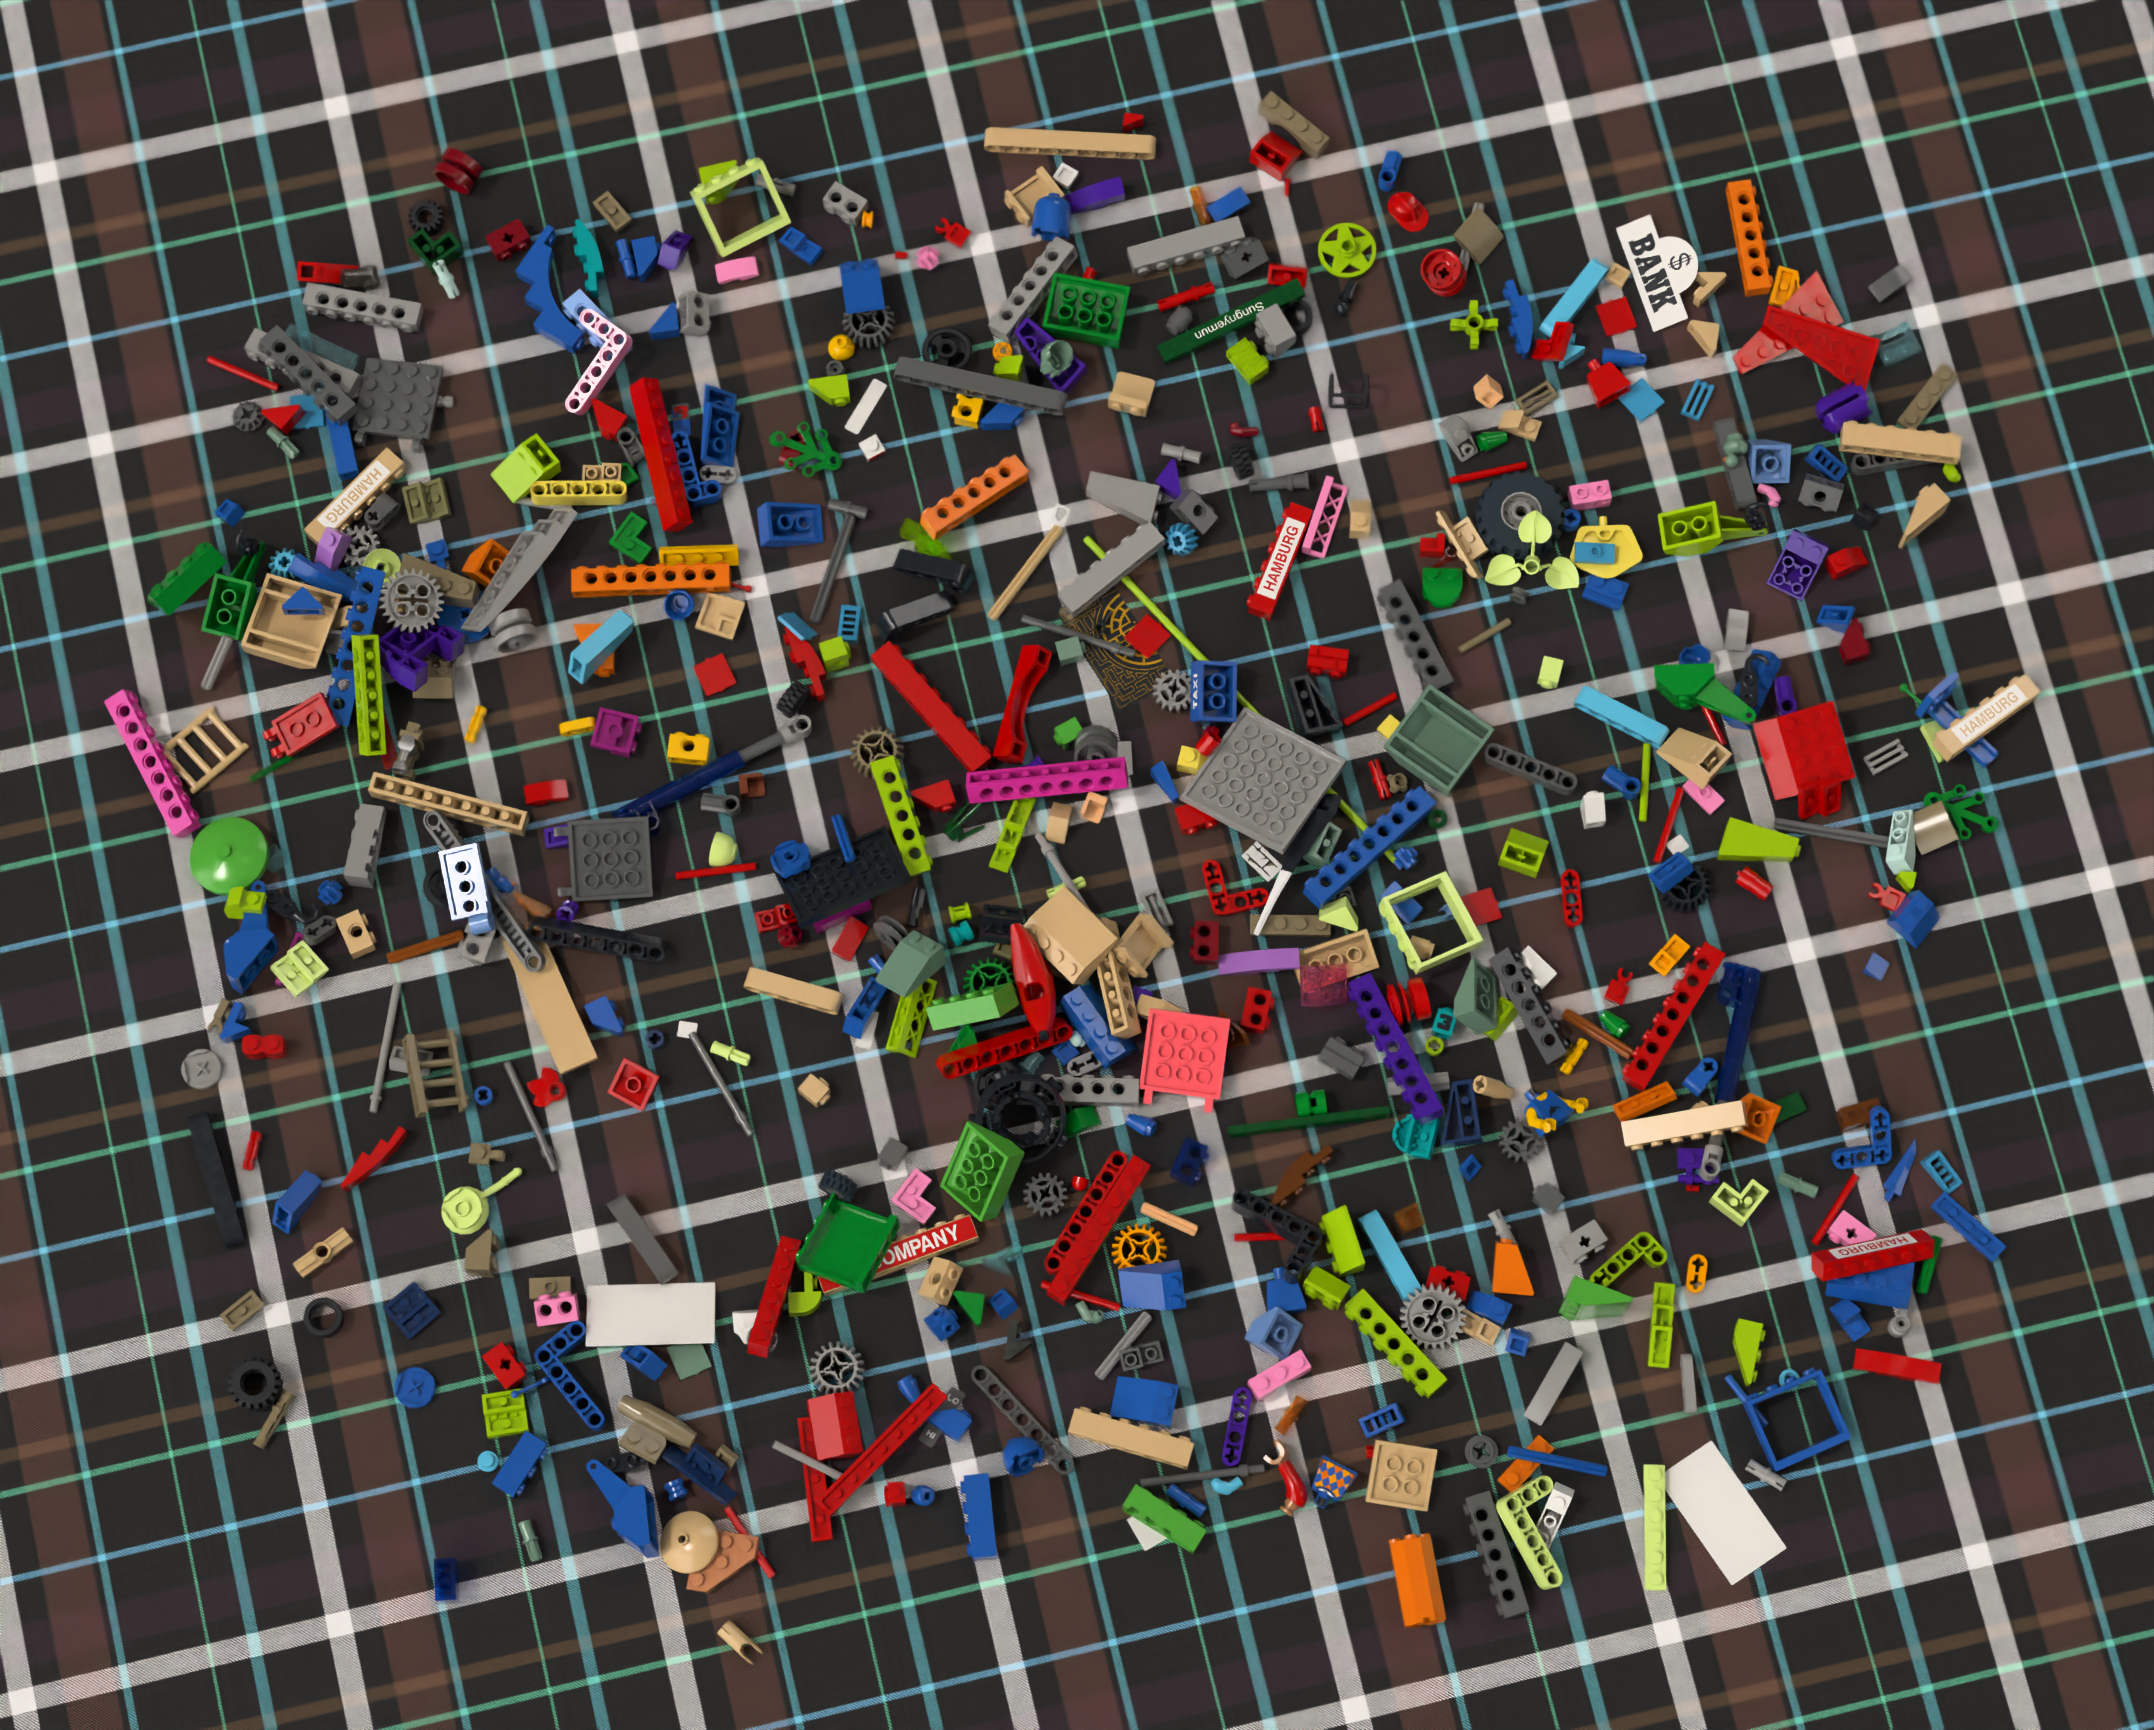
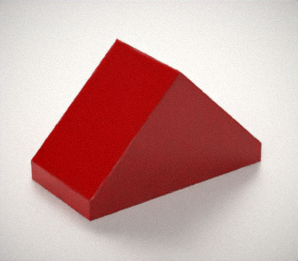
(284, 417)

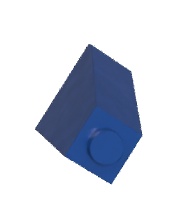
(296, 1201)

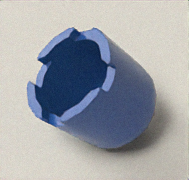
(1051, 217)

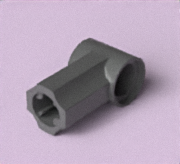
(719, 804)

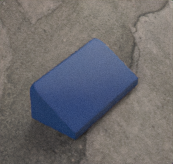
(1671, 872)
(1407, 909)

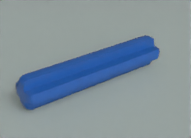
(843, 838)

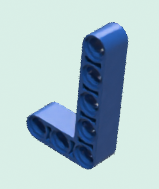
(566, 1378)

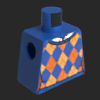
(1331, 1481)

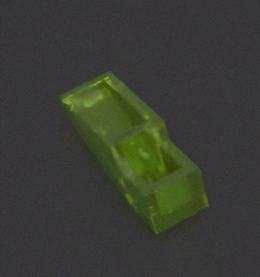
(923, 542)

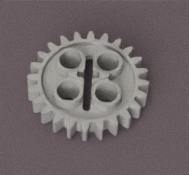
(411, 583)
(1415, 1308)

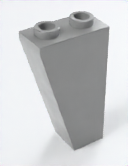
(1126, 496)

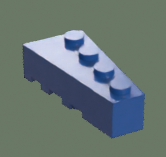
(1881, 1287)

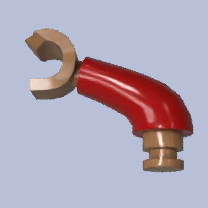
(1295, 1487)

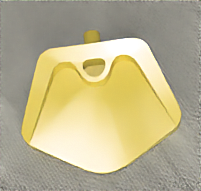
(1626, 548)

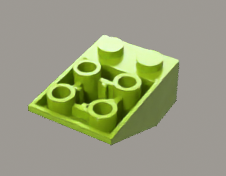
(525, 465)

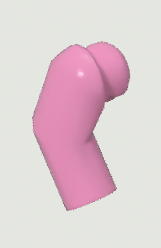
(1774, 497)

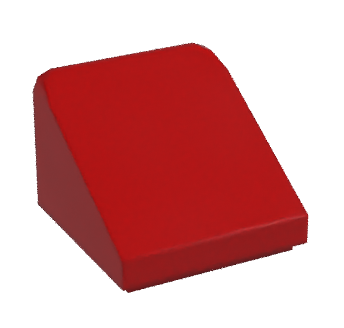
(1132, 121)

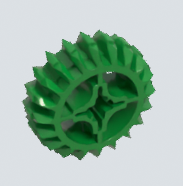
(996, 978)

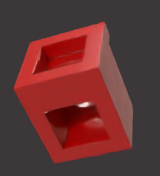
(895, 1494)

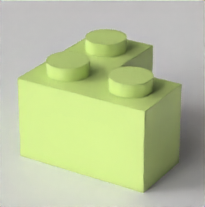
(1738, 1206)

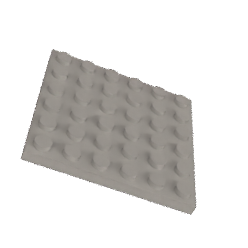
(1263, 780)

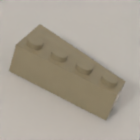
(456, 588)

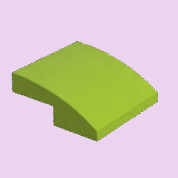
(504, 1414)

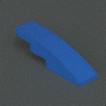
(324, 578)

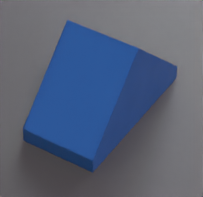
(667, 325)
(302, 604)
(1836, 617)

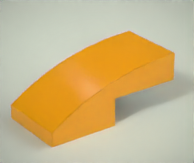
(1669, 955)

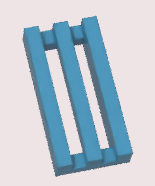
(1703, 385)

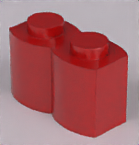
(269, 1046)

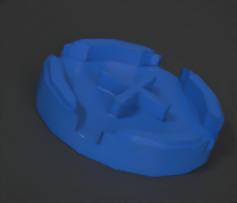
(415, 1388)

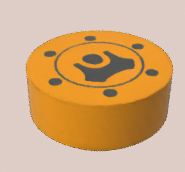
(1001, 350)

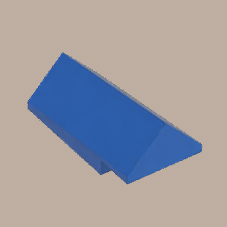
(719, 427)

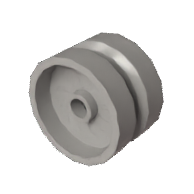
(513, 630)

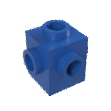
(942, 1323)

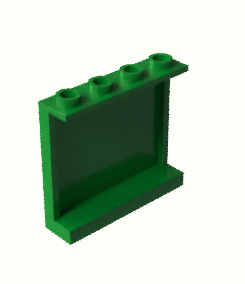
(847, 1244)

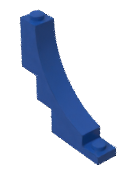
(536, 271)

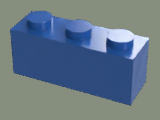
(520, 1465)

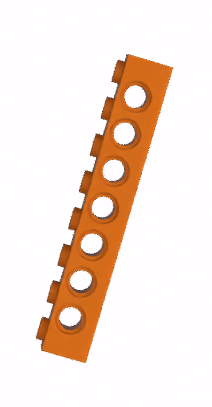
(660, 586)

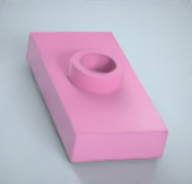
(1706, 798)

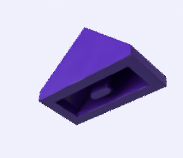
(1169, 480)

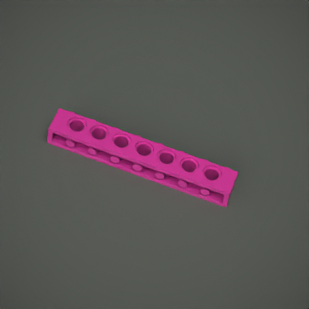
(117, 707)
(1047, 780)

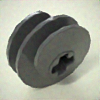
(889, 931)

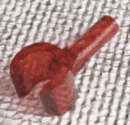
(1446, 557)

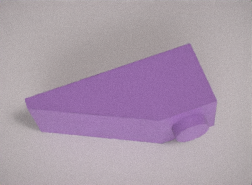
(332, 548)

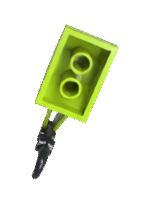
(1701, 528)

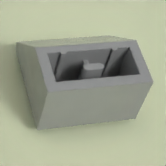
(1274, 330)

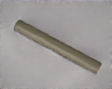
(1485, 635)

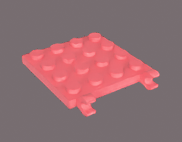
(1184, 1055)

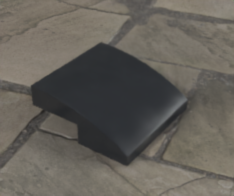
(997, 922)

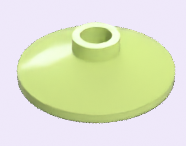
(387, 558)

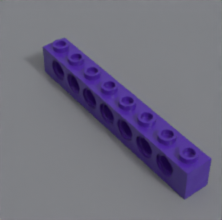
(1424, 1111)

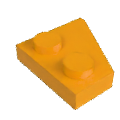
(1784, 285)

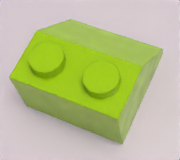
(708, 172)

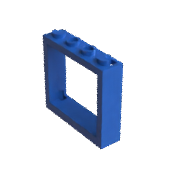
(1809, 1374)

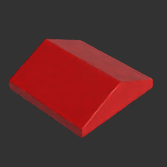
(634, 1084)

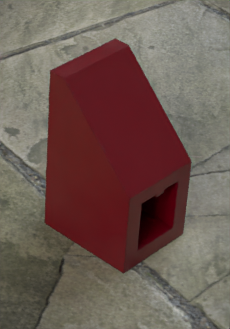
(1853, 644)

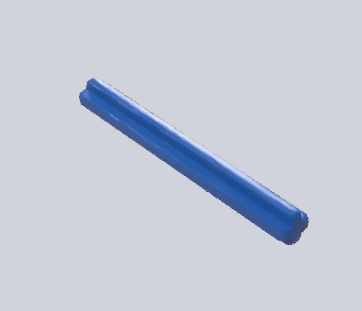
(1557, 1461)

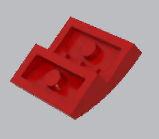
(1819, 797)

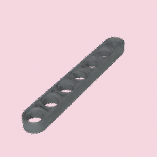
(1019, 1410)

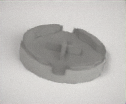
(201, 1069)

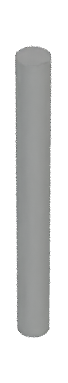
(806, 1460)

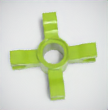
(1488, 324)

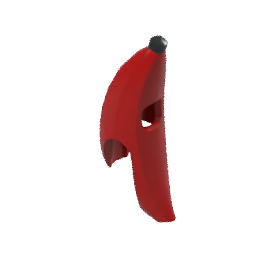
(1033, 981)

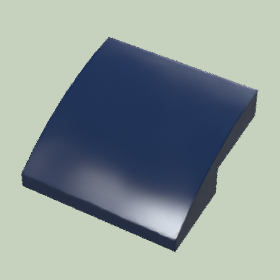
(411, 1309)

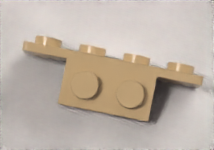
(1466, 540)

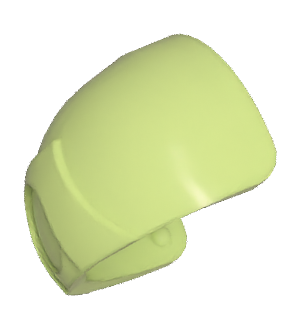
(722, 850)

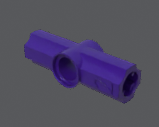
(1784, 694)

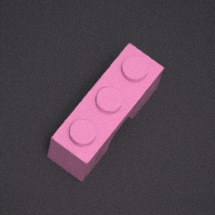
(1279, 1374)

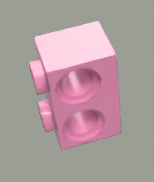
(1589, 495)
(557, 1315)

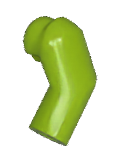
(1951, 473)

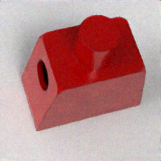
(1606, 382)

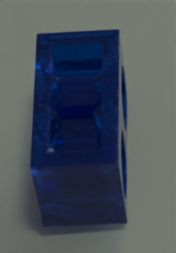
(1184, 1160)

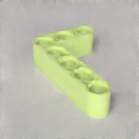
(1529, 1531)

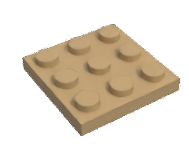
(1401, 1475)

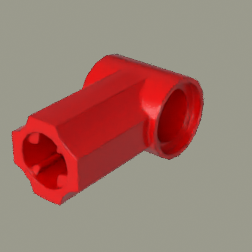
(1209, 740)

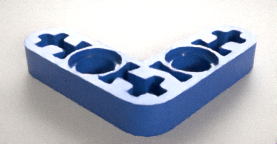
(1875, 1146)

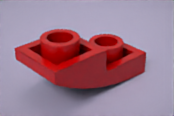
(545, 791)
(774, 918)

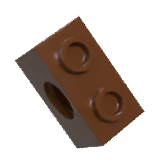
(1857, 1115)

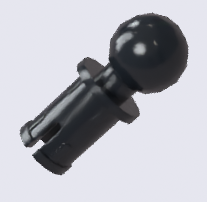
(1342, 307)

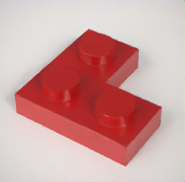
(1557, 345)

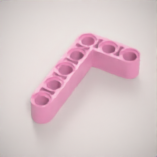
(599, 362)

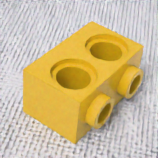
(973, 405)

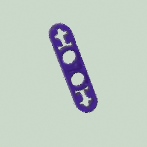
(1236, 1427)

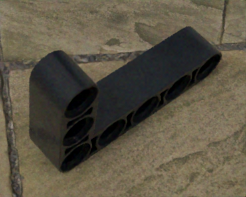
(1282, 1229)

